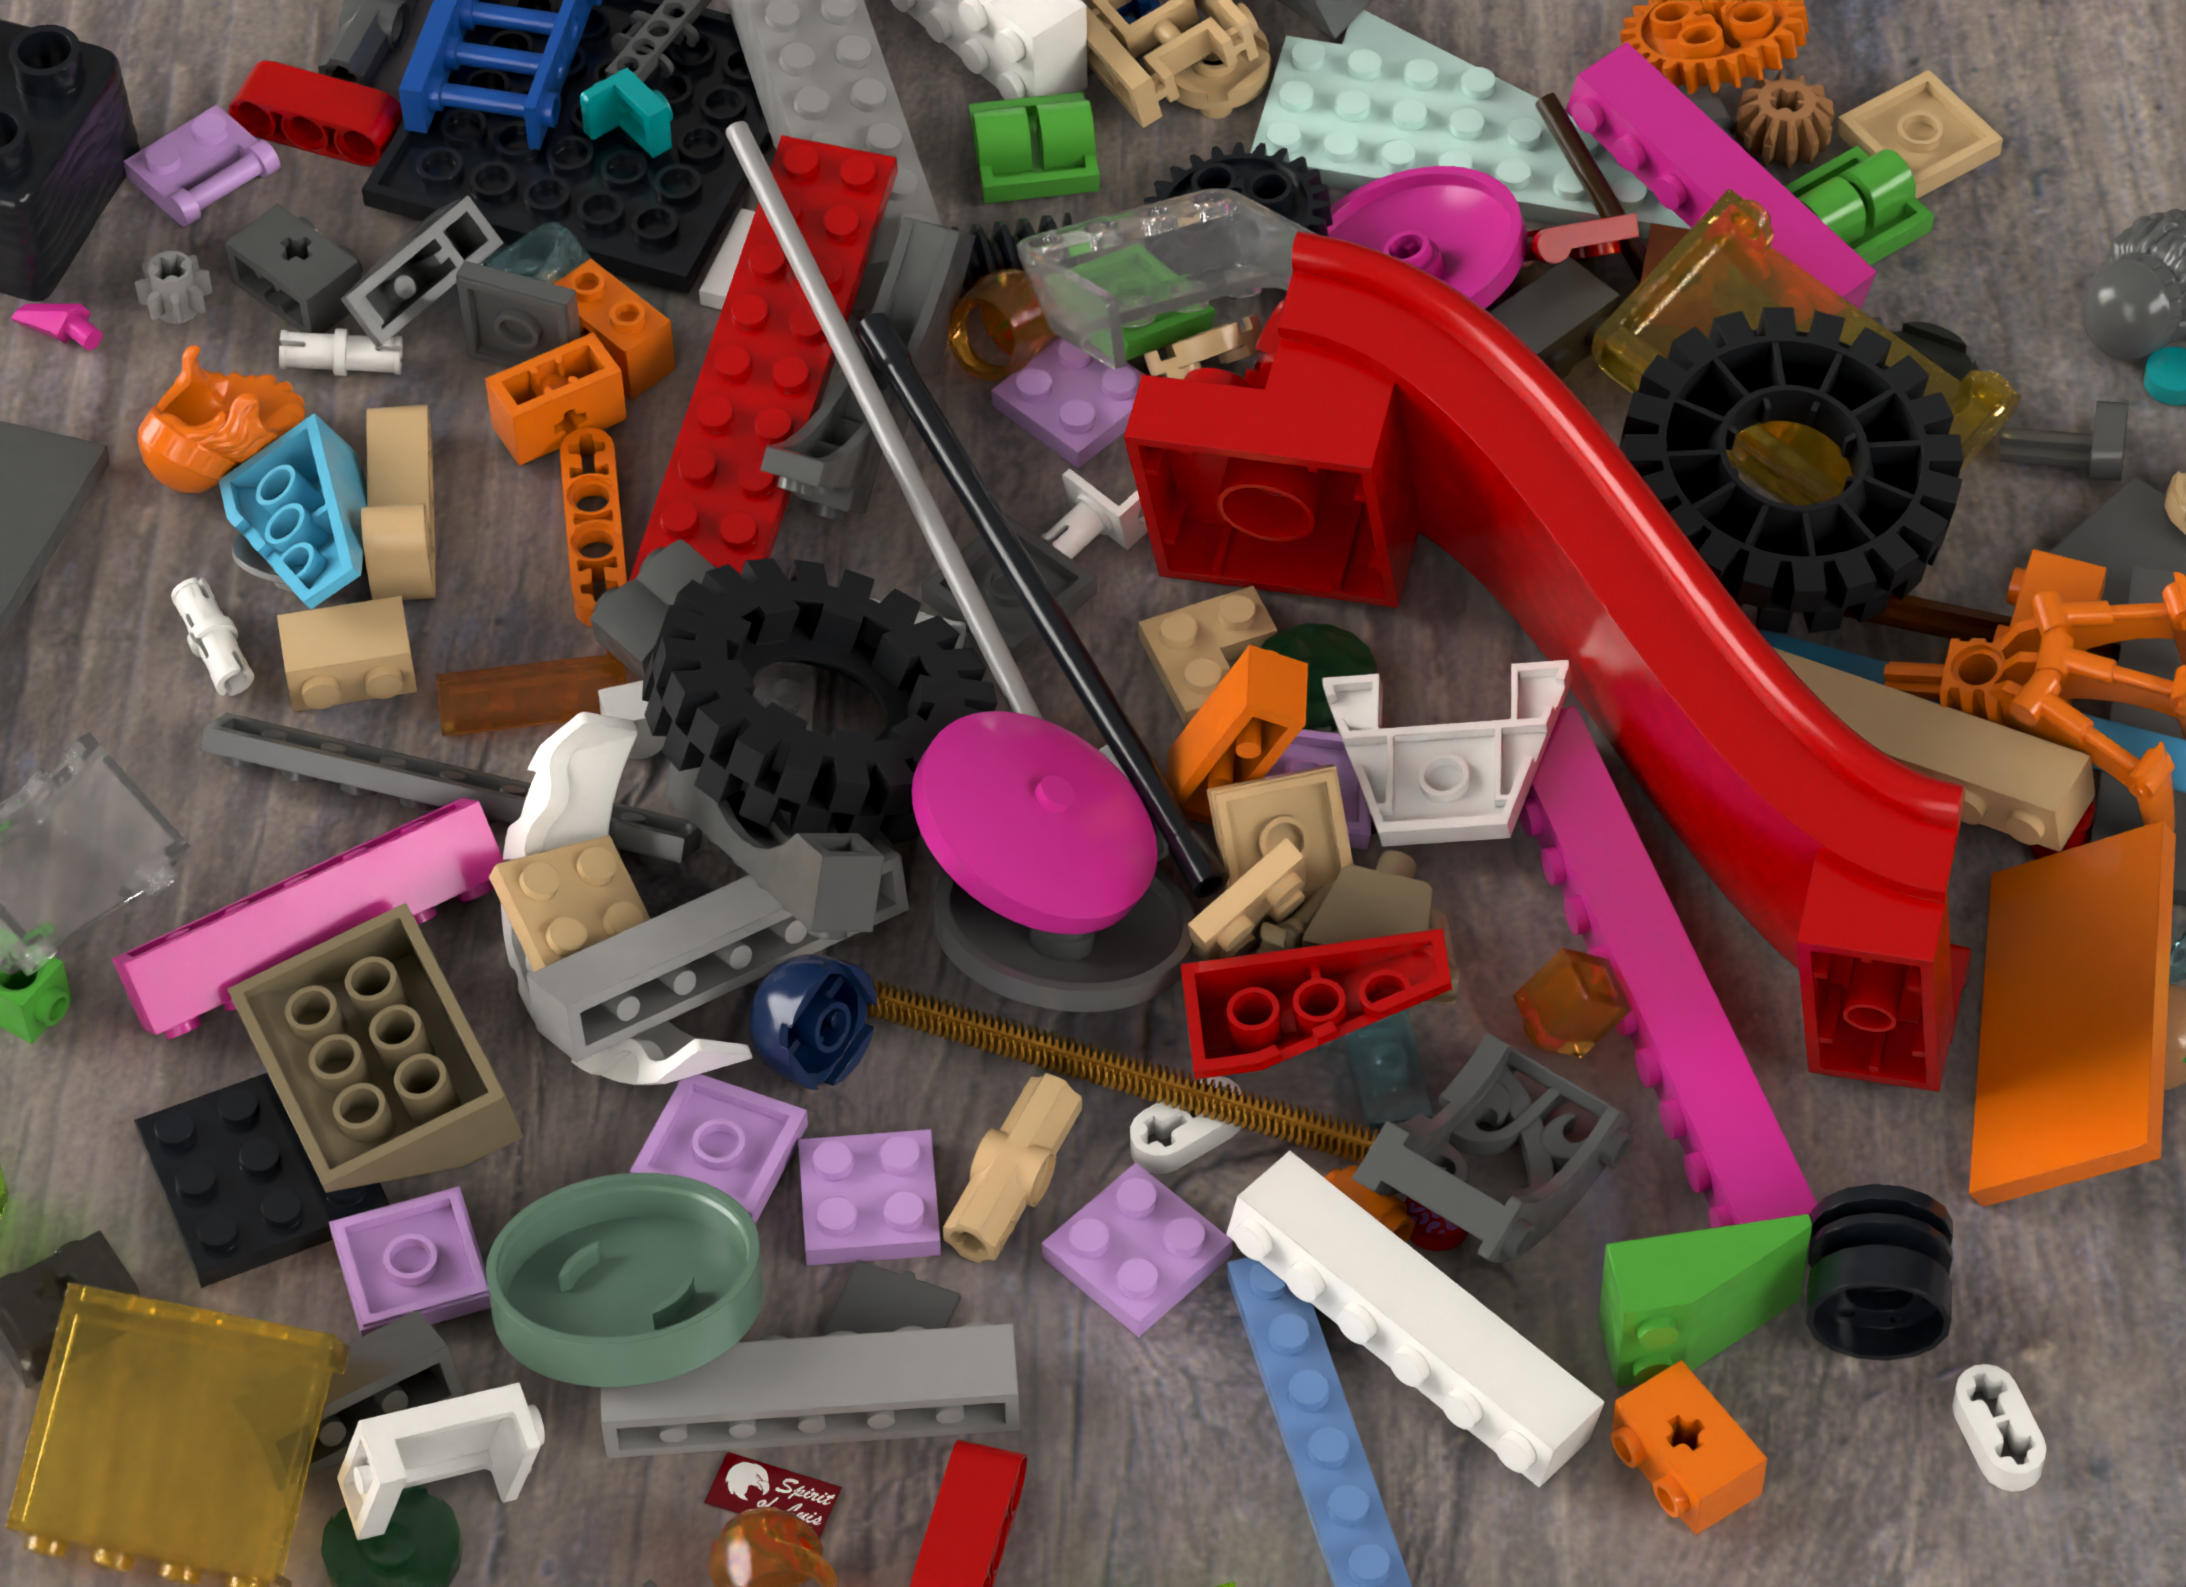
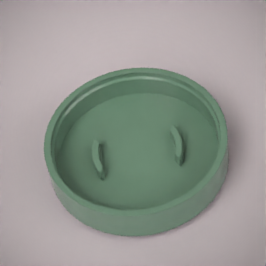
(625, 1279)

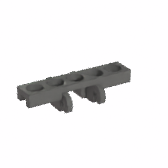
(657, 31)

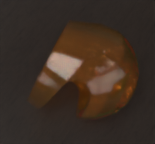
(1010, 318)
(768, 1550)

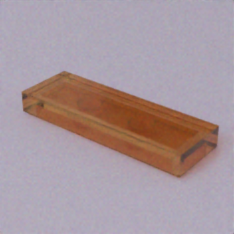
(524, 693)

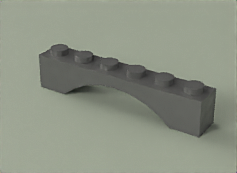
(817, 877)

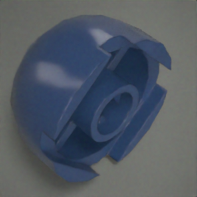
(812, 1019)

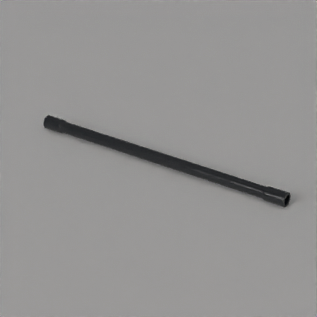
(1185, 842)

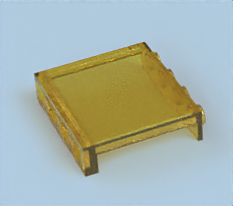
(172, 1438)

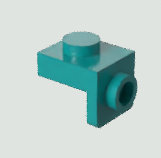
(631, 105)

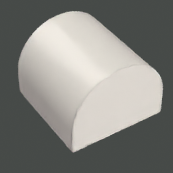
(627, 703)

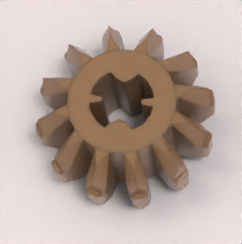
(1784, 120)

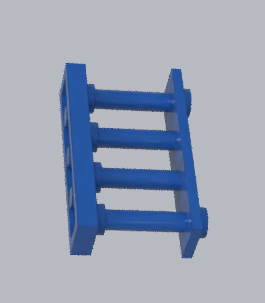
(443, 49)

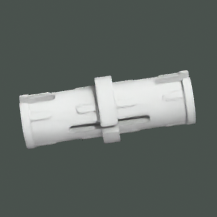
(339, 352)
(212, 636)

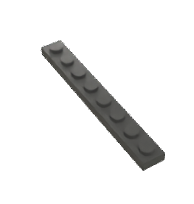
(424, 782)

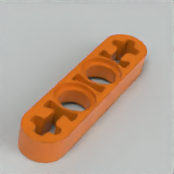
(595, 526)

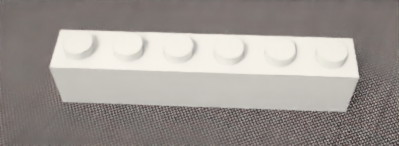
(1414, 1319)

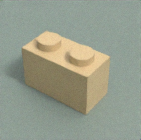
(346, 653)

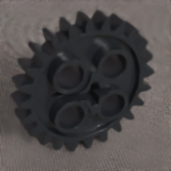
(1265, 179)

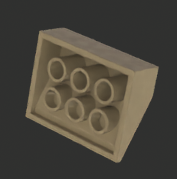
(375, 1057)

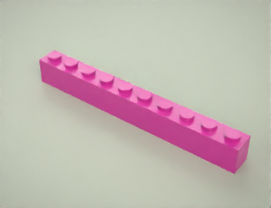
(1676, 1019)

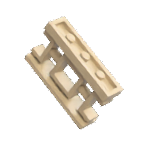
(1116, 44)

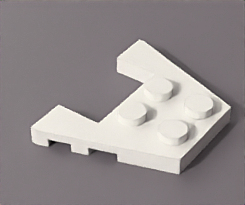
(1448, 777)

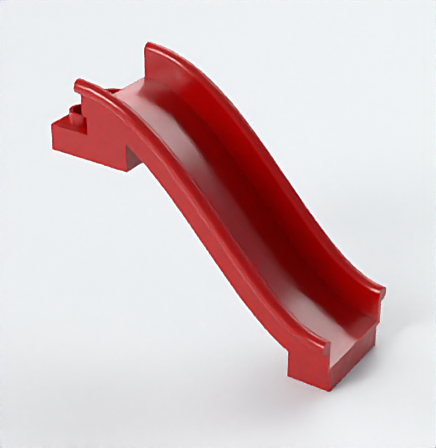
(1429, 416)

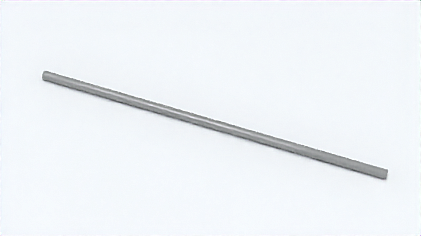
(882, 422)

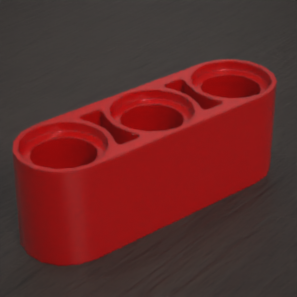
(316, 113)
(971, 1517)

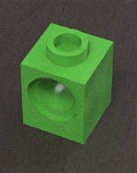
(34, 1000)

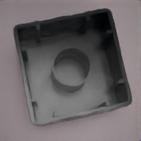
(60, 151)

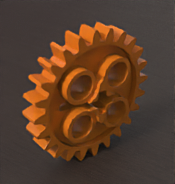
(1716, 39)

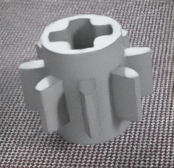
(173, 287)

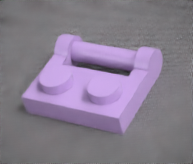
(200, 164)

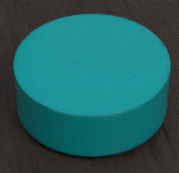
(2166, 375)

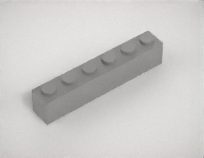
(680, 962)
(824, 1392)

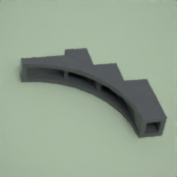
(836, 452)

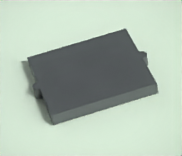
(885, 1301)

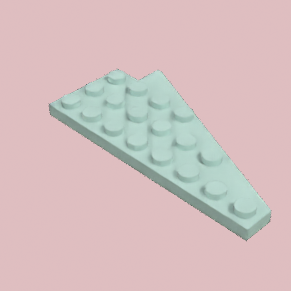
(1405, 105)

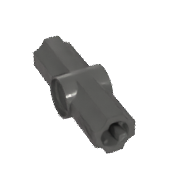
(365, 37)

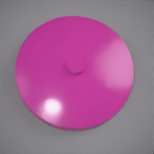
(1442, 221)
(1034, 822)

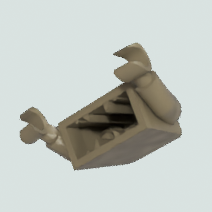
(1366, 906)

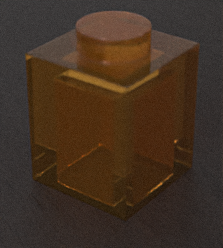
(1571, 1003)

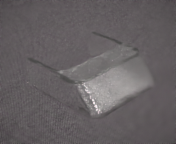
(1152, 262)

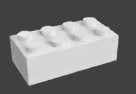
(1013, 44)

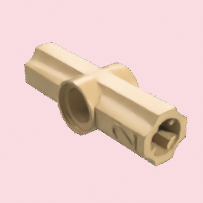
(1012, 1168)

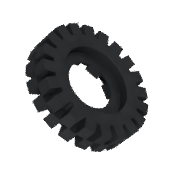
(739, 624)

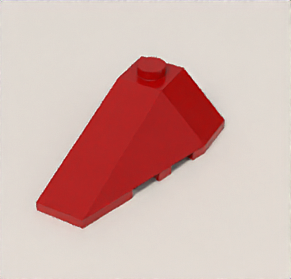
(1285, 1002)

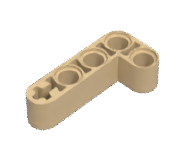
(400, 503)

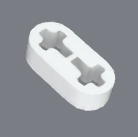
(1189, 1134)
(2011, 1421)

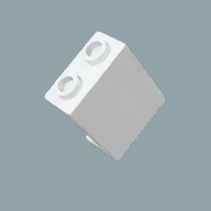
(436, 1443)

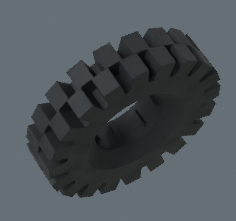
(1781, 554)

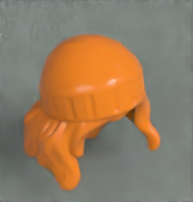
(213, 424)

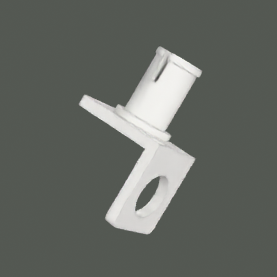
(1092, 516)

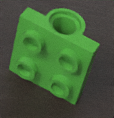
(1034, 147)
(1866, 201)

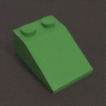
(1696, 1292)

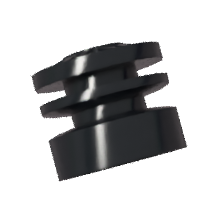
(1880, 1272)

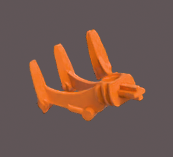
(2044, 660)

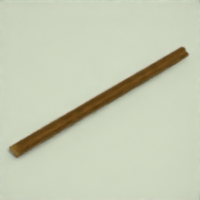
(1120, 1074)

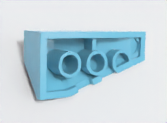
(302, 508)

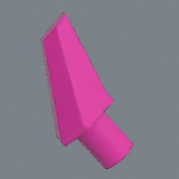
(60, 322)

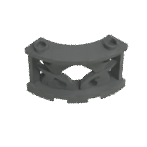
(1425, 1164)

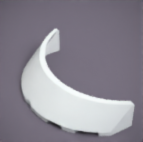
(574, 804)

